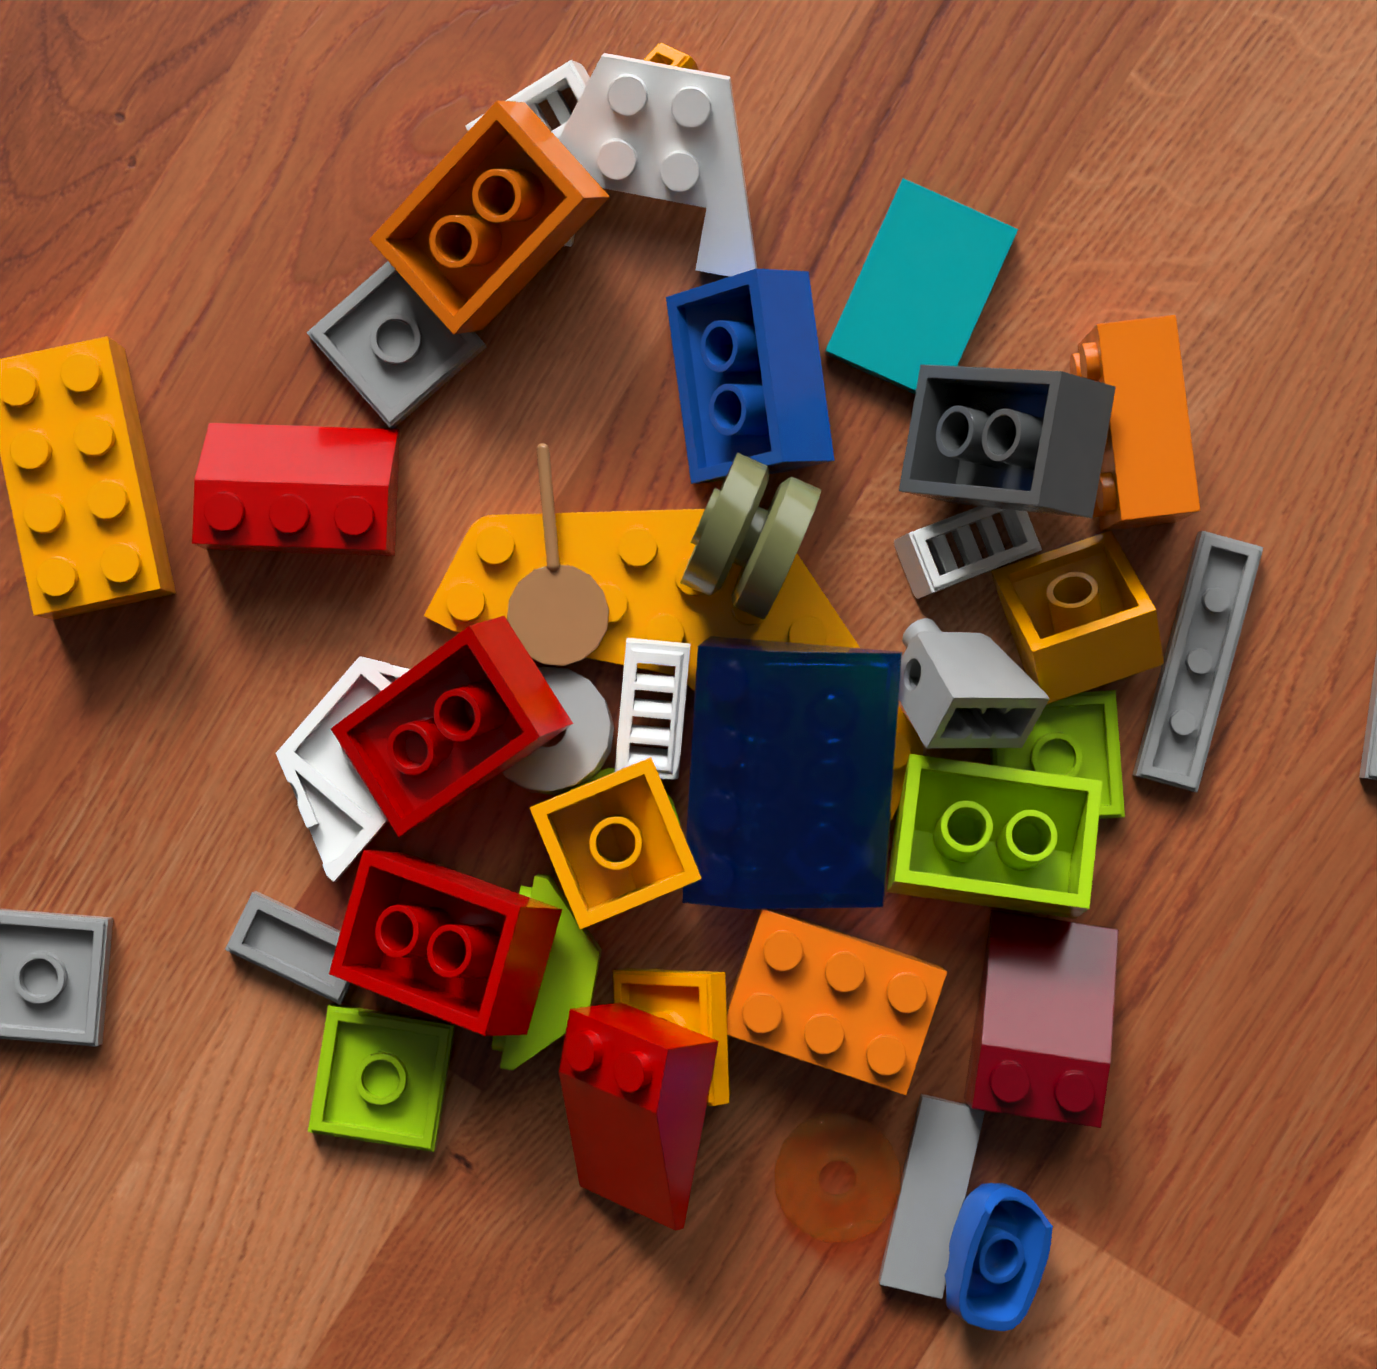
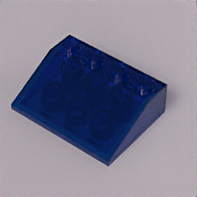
(791, 774)

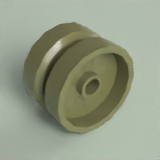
(750, 536)

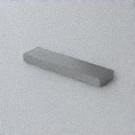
(1197, 661)

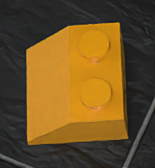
(1079, 616)
(615, 843)

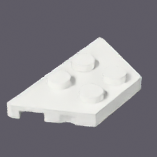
(324, 780)

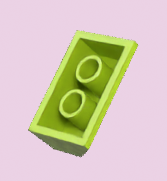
(995, 836)

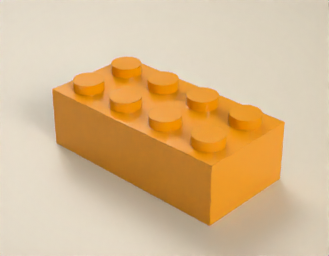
(80, 480)

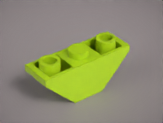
(566, 982)

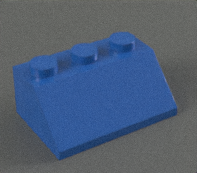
(750, 373)

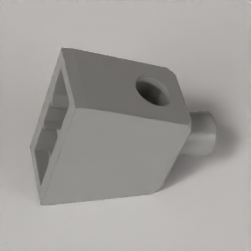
(965, 690)

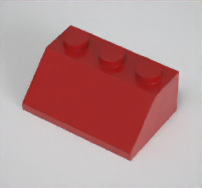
(297, 489)

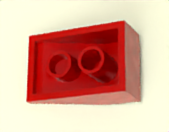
(451, 724)
(636, 1106)

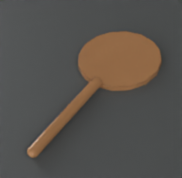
(557, 607)

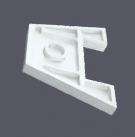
(668, 139)

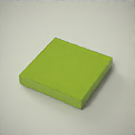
(1075, 740)
(381, 1077)

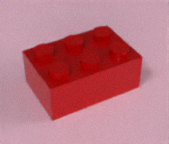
(445, 943)

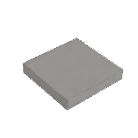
(392, 345)
(53, 976)

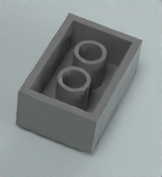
(1007, 439)

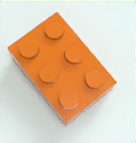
(489, 217)
(1148, 446)
(833, 999)

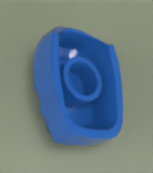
(996, 1257)

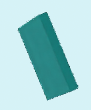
(920, 287)

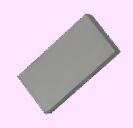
(288, 945)

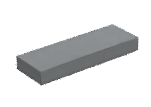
(930, 1195)

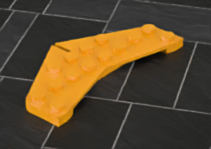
(640, 568)

